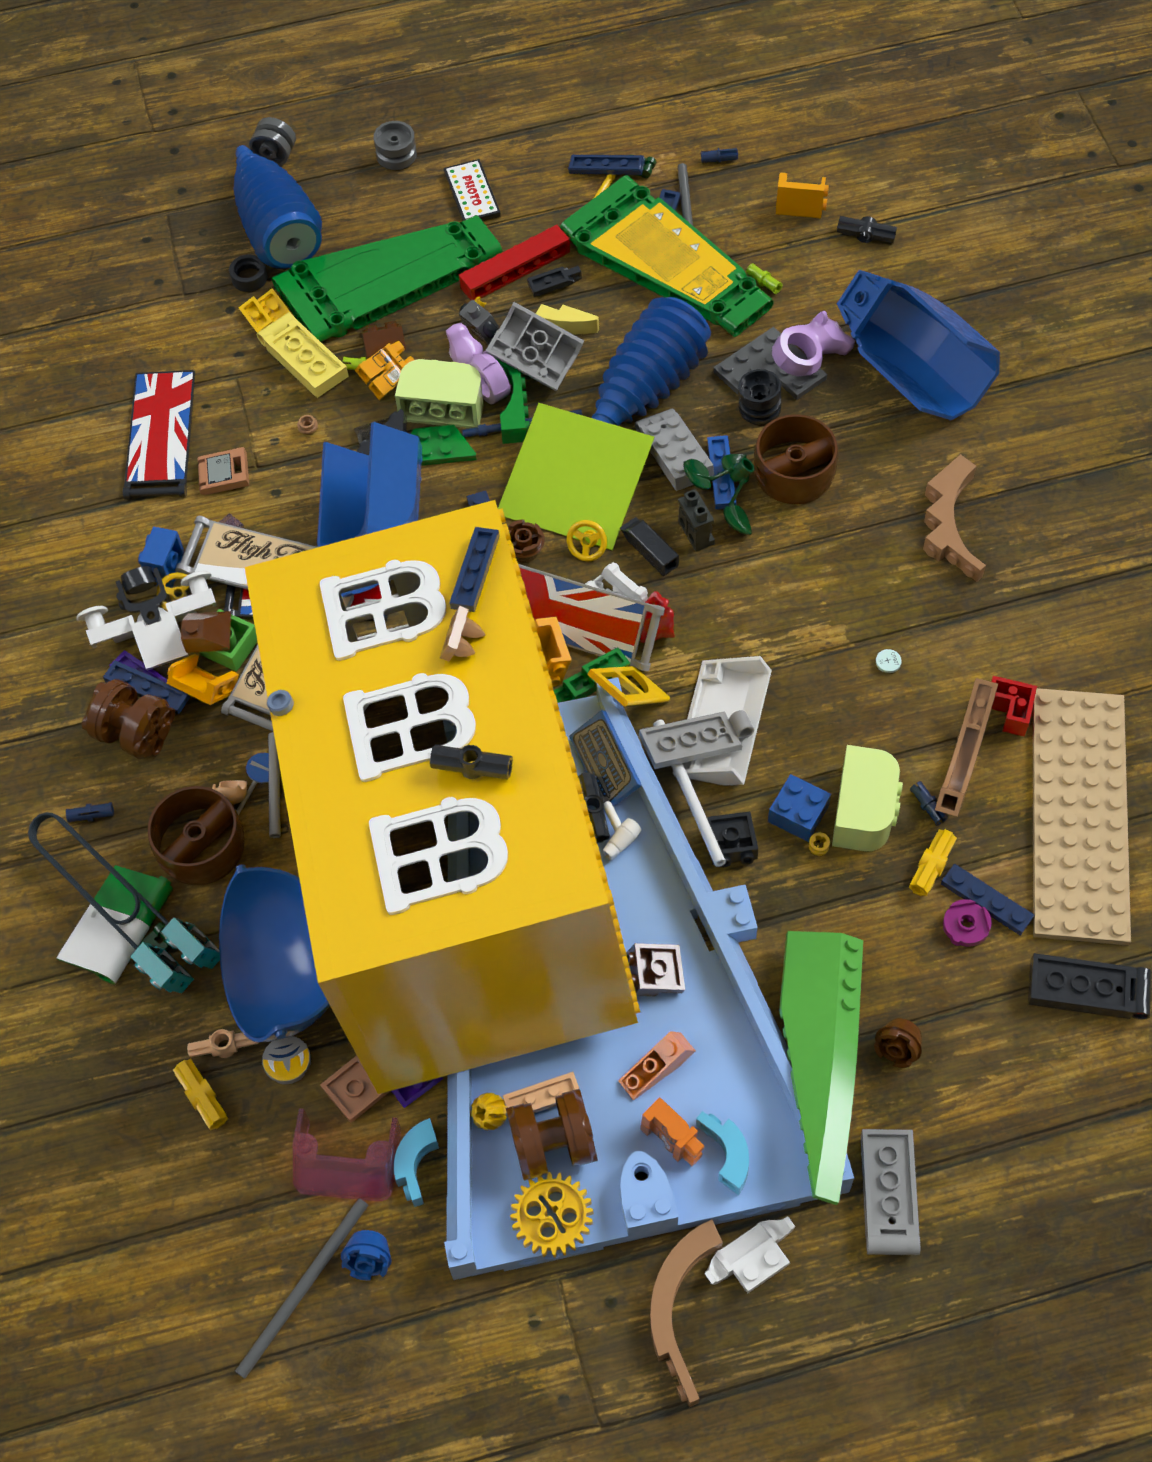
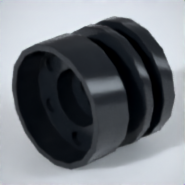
(759, 396)

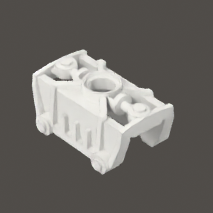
(621, 583)

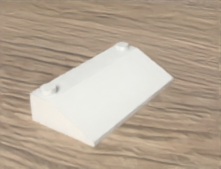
(729, 687)

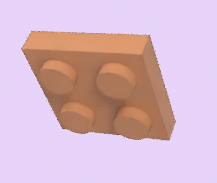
(351, 1090)

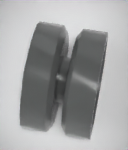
(273, 140)
(395, 145)

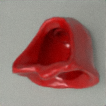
(666, 622)

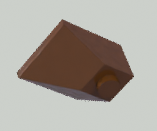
(206, 631)

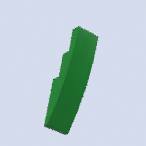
(581, 684)

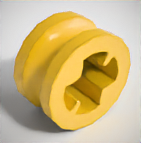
(823, 838)

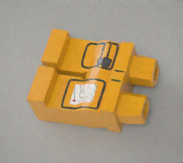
(386, 361)

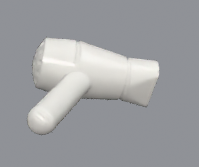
(624, 833)

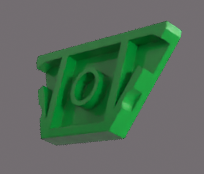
(443, 445)

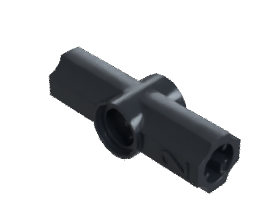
(866, 229)
(457, 761)
(592, 797)

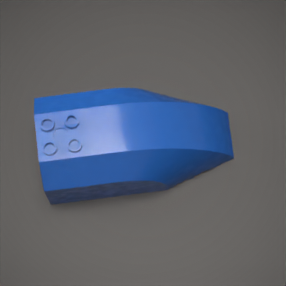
(919, 345)
(370, 490)

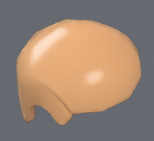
(233, 790)

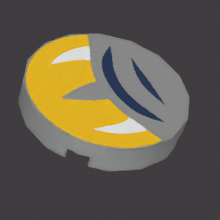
(286, 1060)

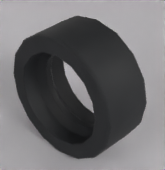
(252, 283)

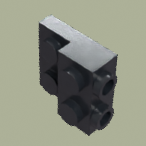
(735, 837)

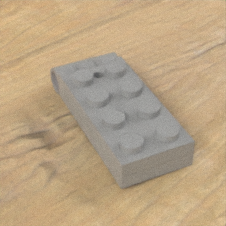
(673, 446)
(890, 1192)

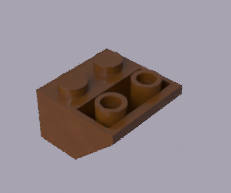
(379, 337)

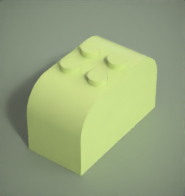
(440, 393)
(867, 799)

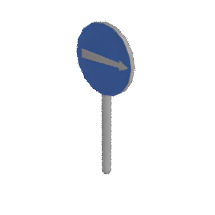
(258, 771)

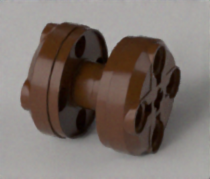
(119, 713)
(568, 1130)

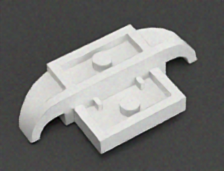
(753, 1255)

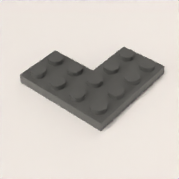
(759, 356)

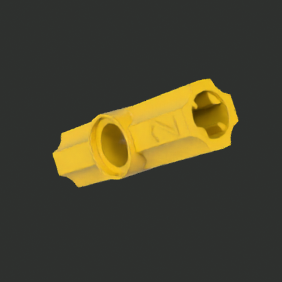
(932, 862)
(200, 1094)

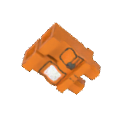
(672, 1131)

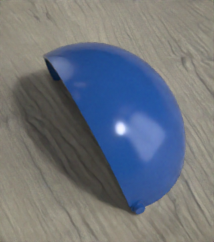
(268, 955)

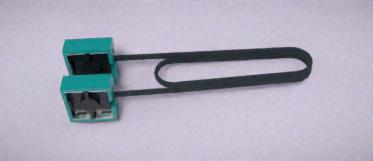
(154, 961)

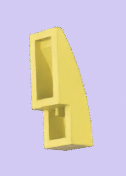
(570, 319)

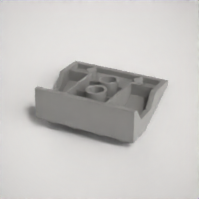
(535, 346)

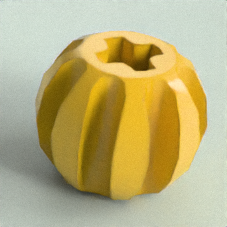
(488, 1111)

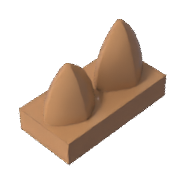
(458, 627)

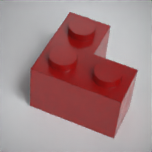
(1017, 701)

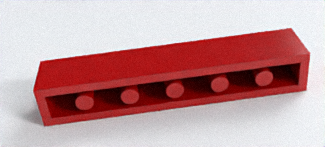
(514, 263)

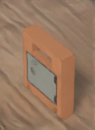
(218, 472)

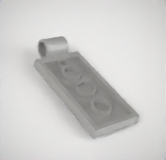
(695, 738)

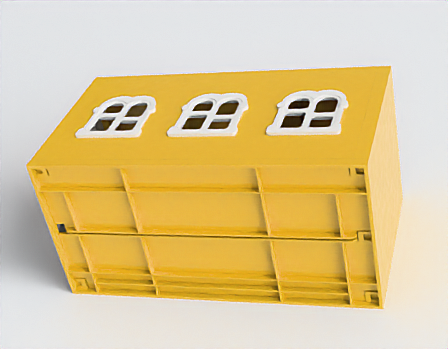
(474, 962)

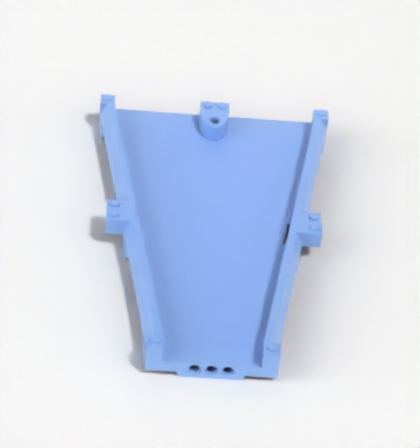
(734, 1073)

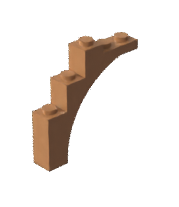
(939, 517)

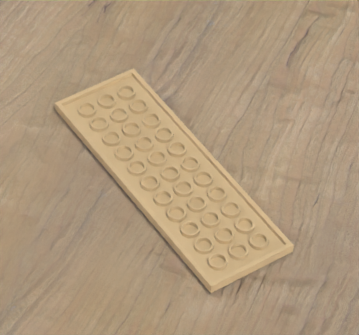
(1080, 818)

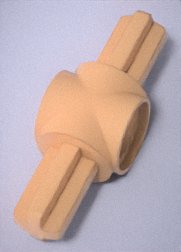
(211, 1045)

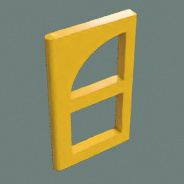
(652, 693)

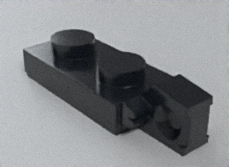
(553, 280)

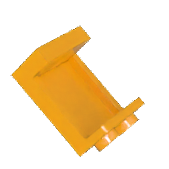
(801, 198)
(553, 648)
(199, 683)

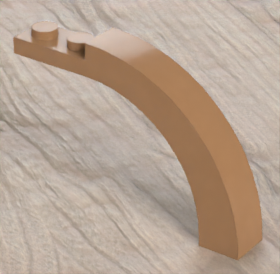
(967, 748)
(683, 1257)

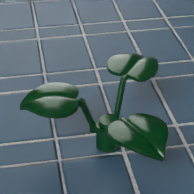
(739, 470)

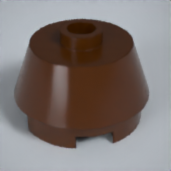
(526, 540)
(899, 1042)

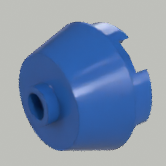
(366, 1255)

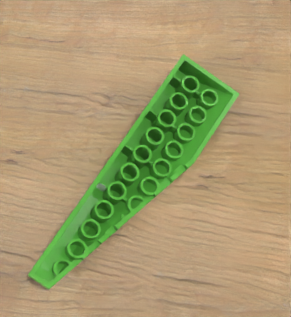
(822, 1037)

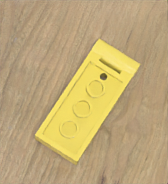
(303, 354)

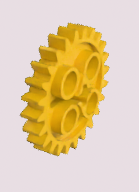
(532, 1226)

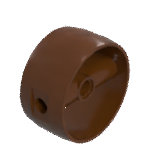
(775, 473)
(177, 857)

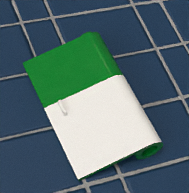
(96, 943)

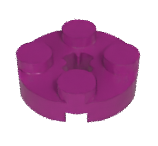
(974, 913)

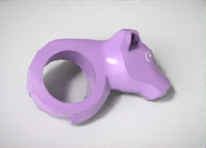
(815, 339)
(469, 351)

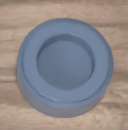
(280, 702)

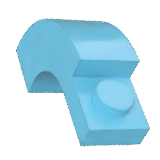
(735, 1147)
(409, 1153)

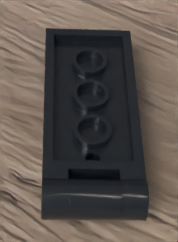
(1089, 987)

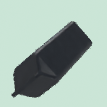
(650, 546)

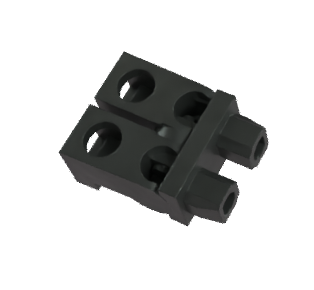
(696, 520)

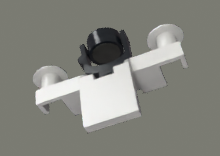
(158, 637)

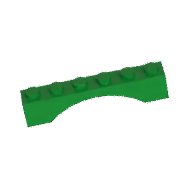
(513, 417)

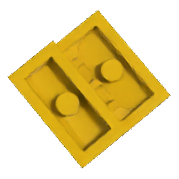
(264, 310)

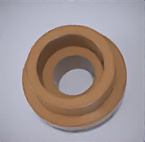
(307, 424)

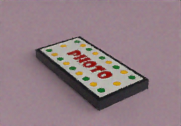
(472, 190)

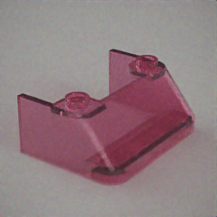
(344, 1176)

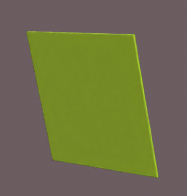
(574, 473)

